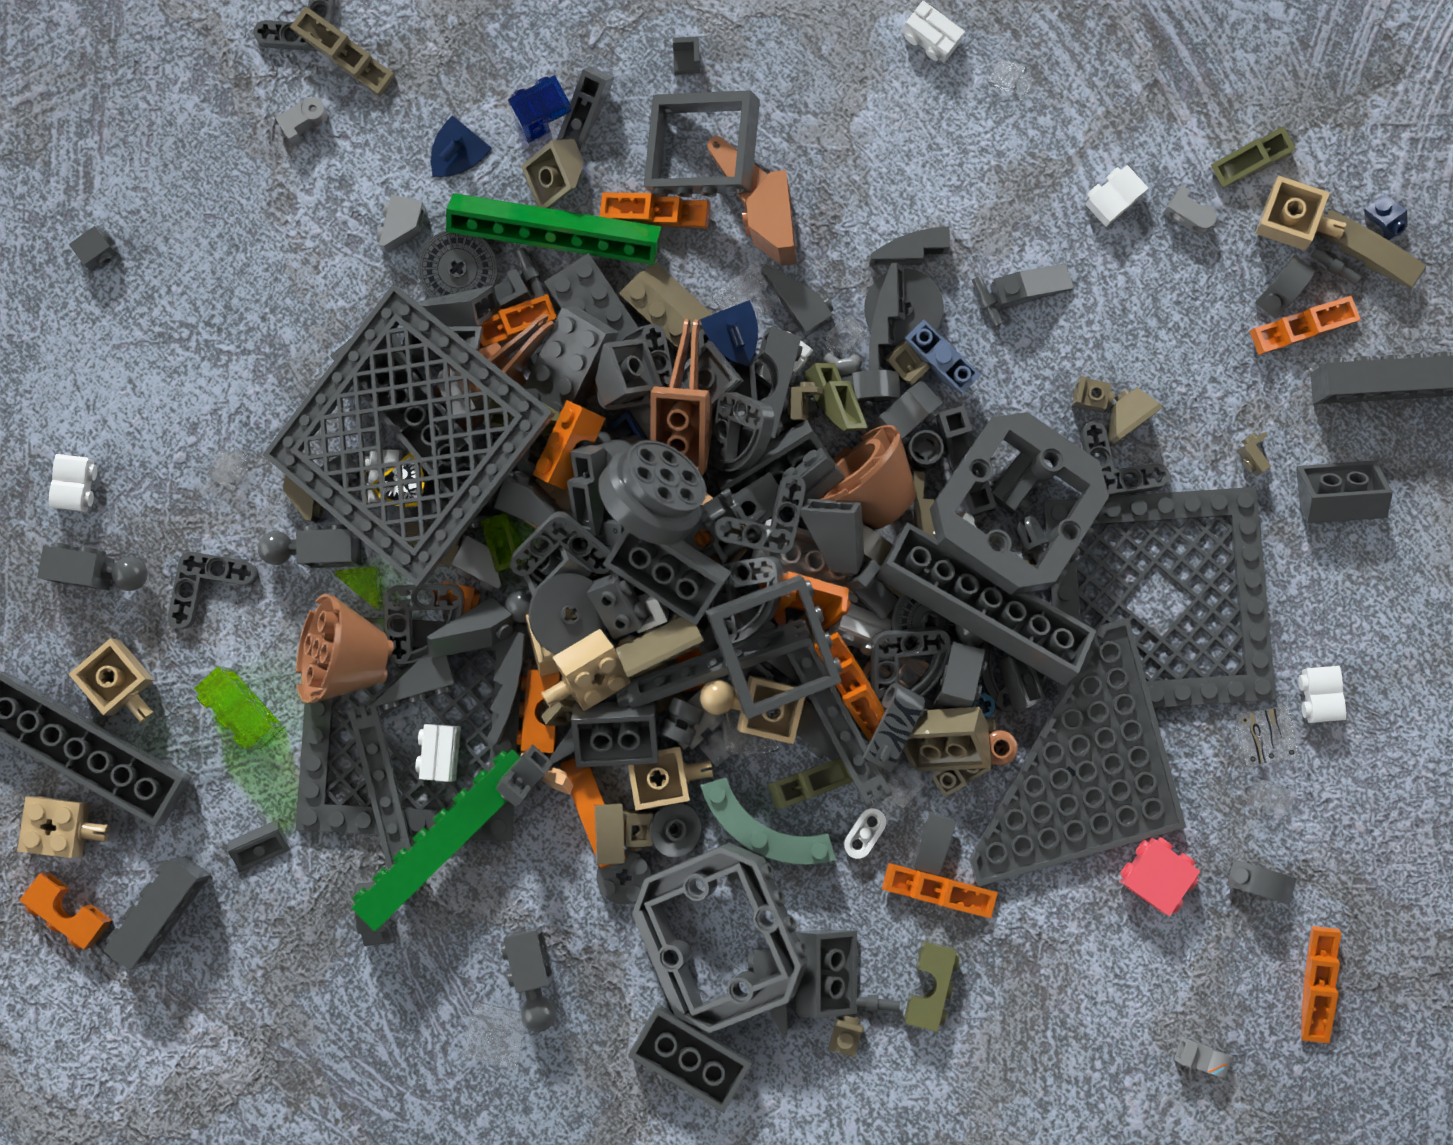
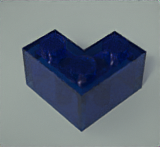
(538, 107)

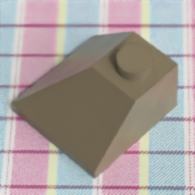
(553, 171)
(1129, 413)

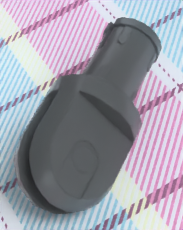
(1032, 537)

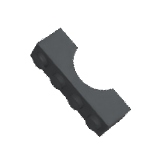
(778, 353)
(957, 440)

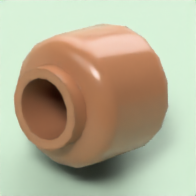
(1008, 745)

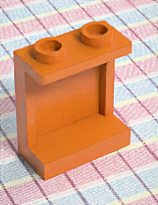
(829, 597)

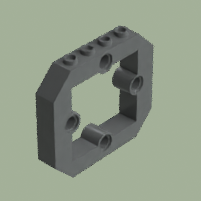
(973, 545)
(675, 975)

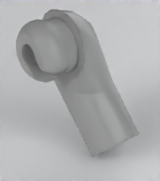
(845, 366)

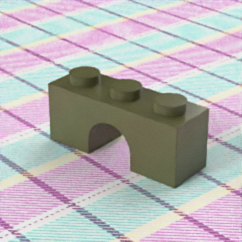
(928, 1009)

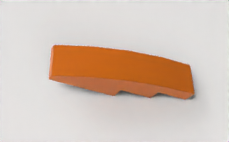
(656, 210)
(514, 320)
(1305, 325)
(855, 688)
(585, 795)
(939, 890)
(1320, 984)

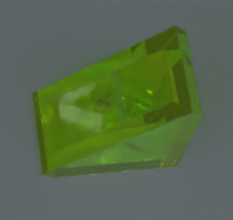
(501, 540)
(365, 583)

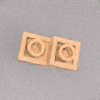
(557, 779)

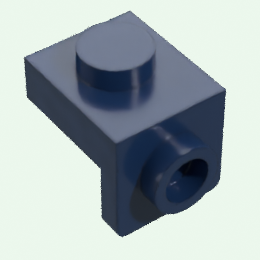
(1387, 215)

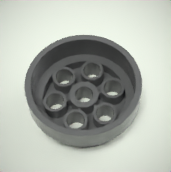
(653, 492)

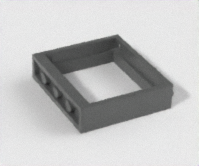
(666, 104)
(729, 656)

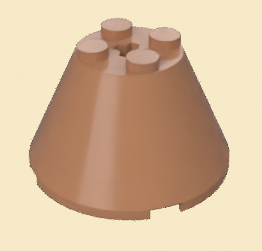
(339, 652)

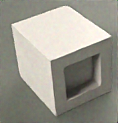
(657, 612)

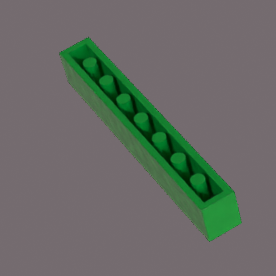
(553, 229)
(433, 846)

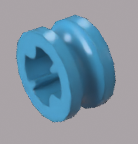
(985, 697)

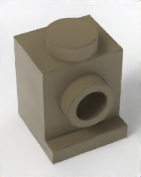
(1083, 397)
(641, 837)

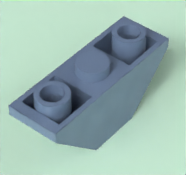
(943, 359)

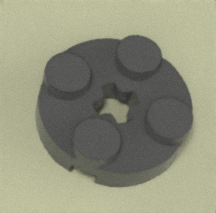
(628, 892)

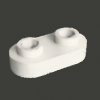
(863, 832)

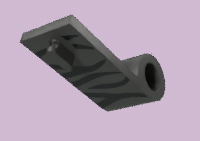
(896, 725)

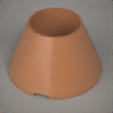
(876, 476)

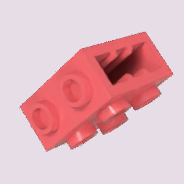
(1160, 875)

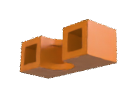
(571, 427)
(534, 731)
(45, 900)

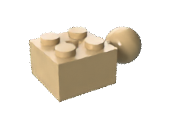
(719, 697)

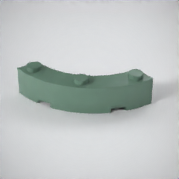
(760, 838)

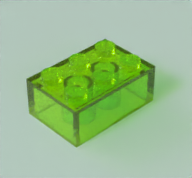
(238, 708)

